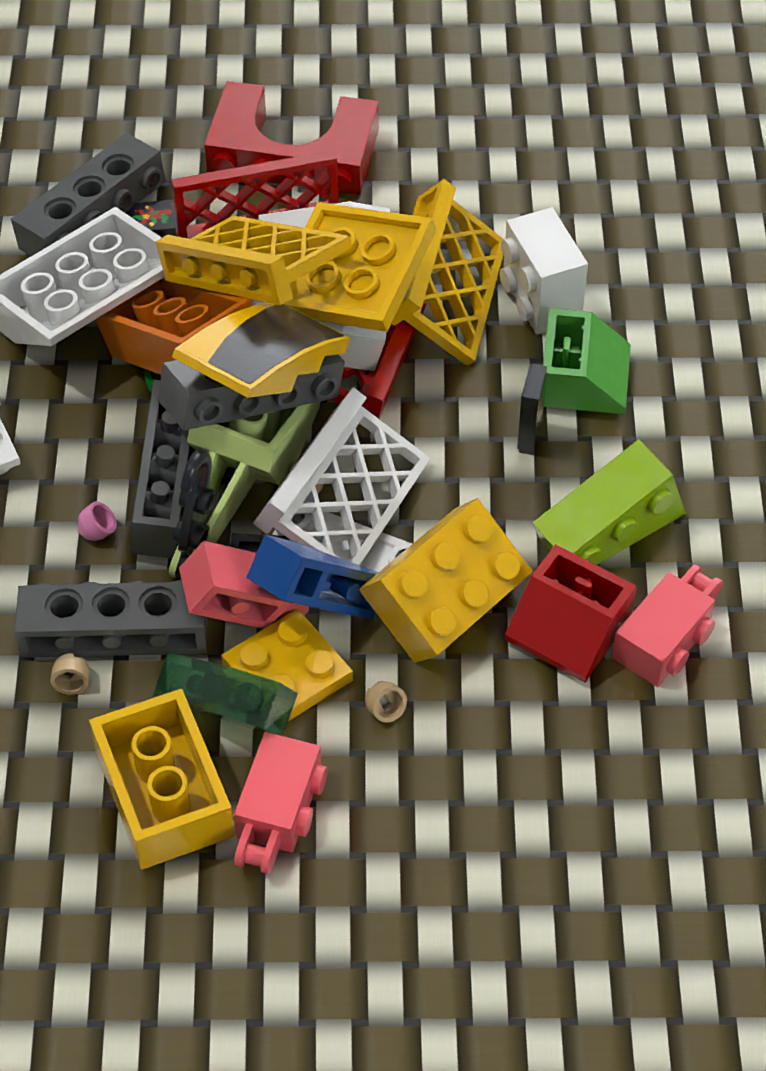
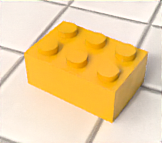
(446, 581)
(162, 778)

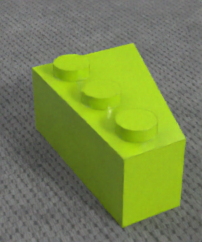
(613, 507)

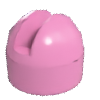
(96, 522)

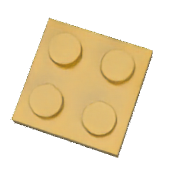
(296, 657)

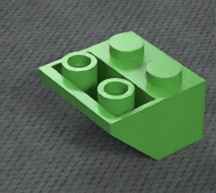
(585, 363)

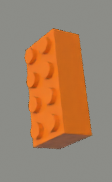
(162, 318)

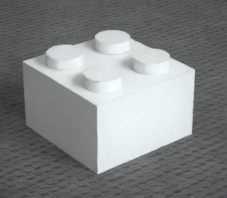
(542, 267)

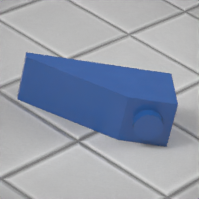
(311, 577)

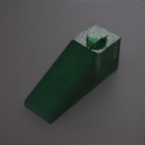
(228, 693)

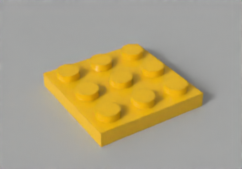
(371, 277)

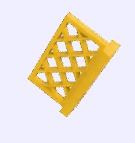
(438, 204)
(248, 257)

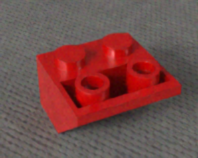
(570, 613)

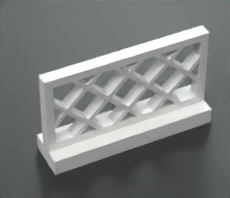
(322, 455)

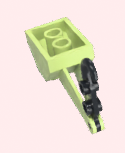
(254, 446)

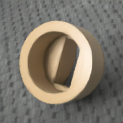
(78, 678)
(392, 694)

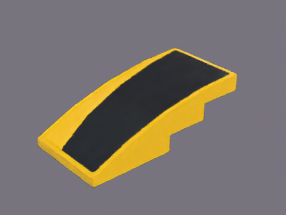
(261, 349)

